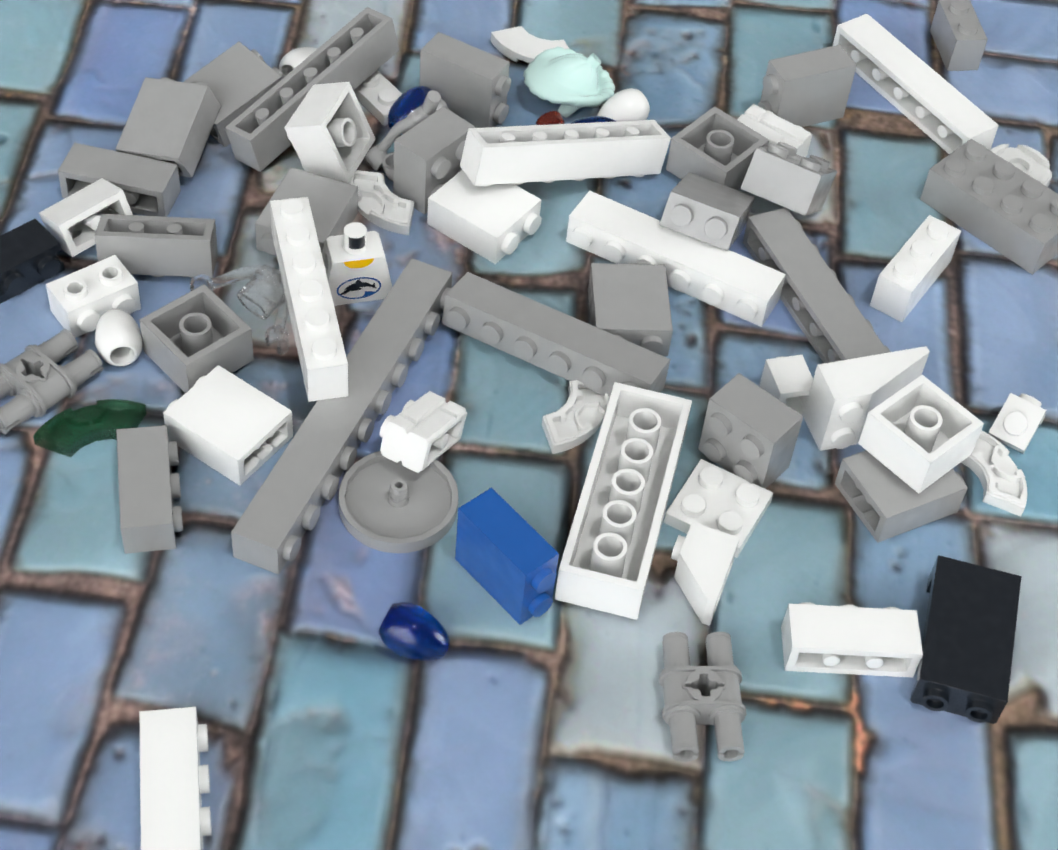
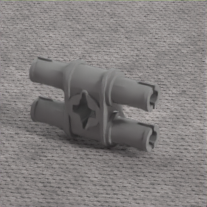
(39, 381)
(718, 706)

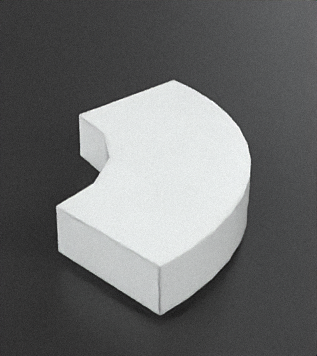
(520, 45)
(380, 204)
(576, 419)
(998, 474)

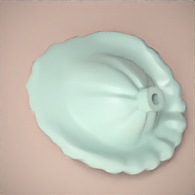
(569, 80)

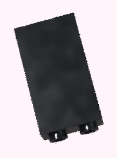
(967, 640)

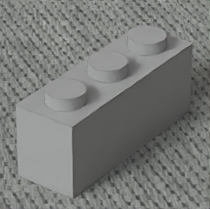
(147, 183)
(159, 244)
(148, 489)

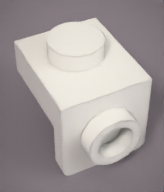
(1018, 421)

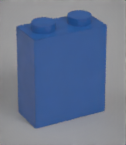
(506, 556)

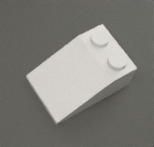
(851, 388)

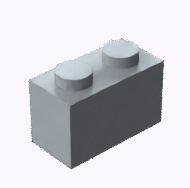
(958, 35)

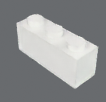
(915, 268)
(851, 640)

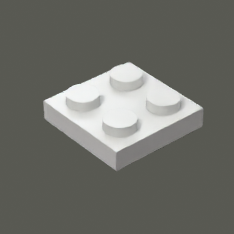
(719, 502)

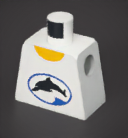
(356, 266)

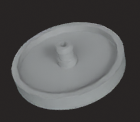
(396, 506)

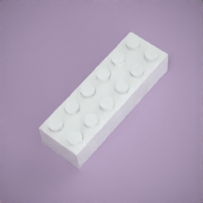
(623, 501)

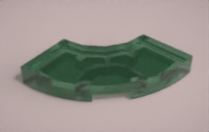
(77, 428)

